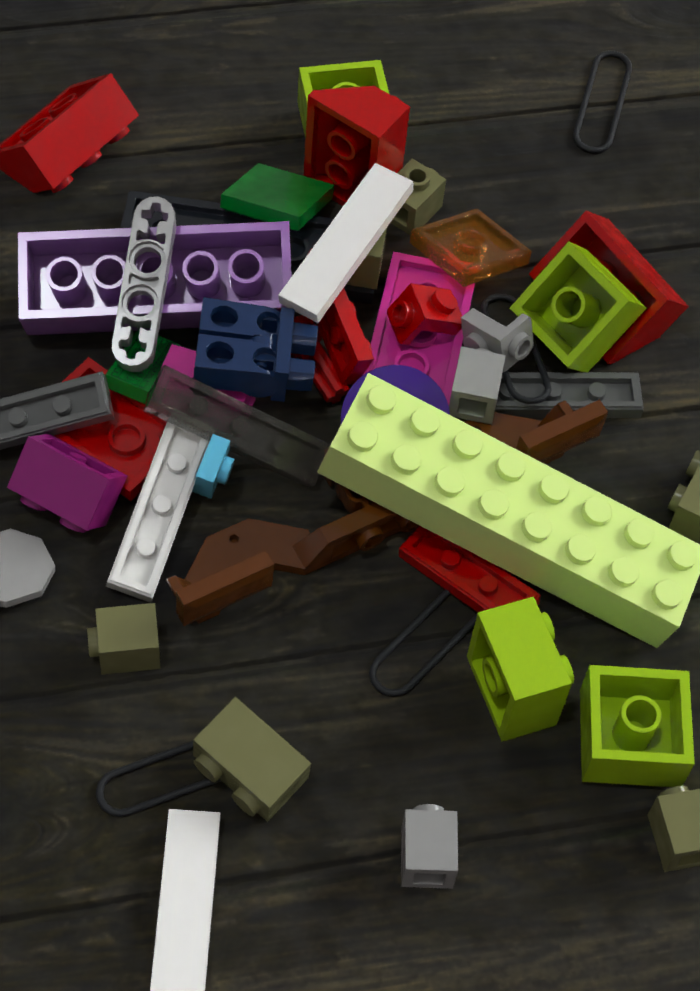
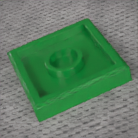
(277, 196)

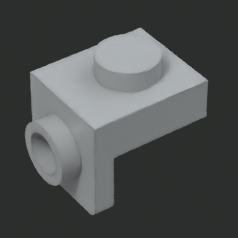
(484, 332)

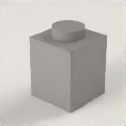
(476, 384)
(429, 847)

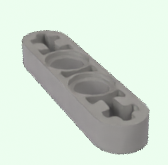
(141, 283)

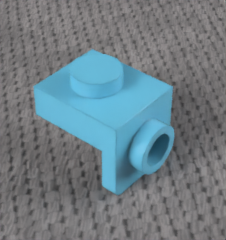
(214, 467)

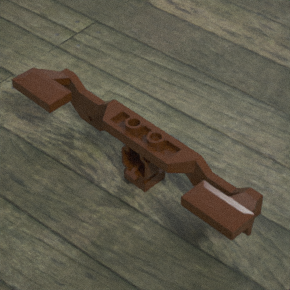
(243, 556)

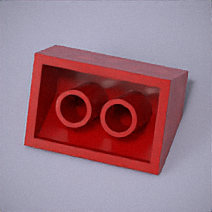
(350, 133)
(67, 134)
(633, 271)

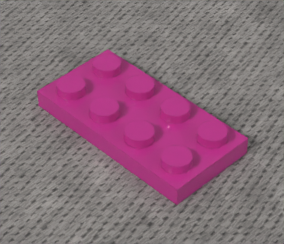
(430, 351)

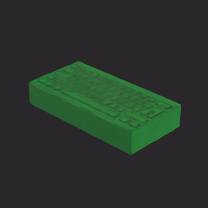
(138, 384)

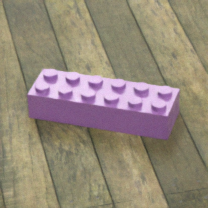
(76, 276)

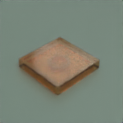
(470, 247)

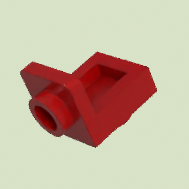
(426, 310)

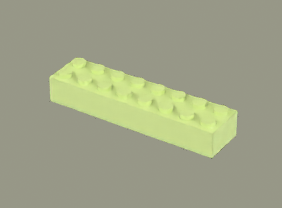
(514, 511)

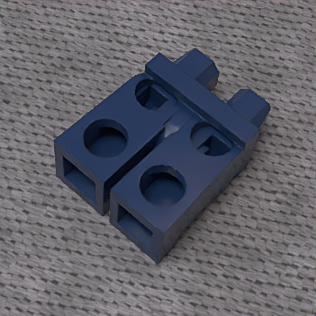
(251, 349)

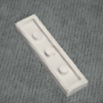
(346, 242)
(157, 513)
(186, 901)

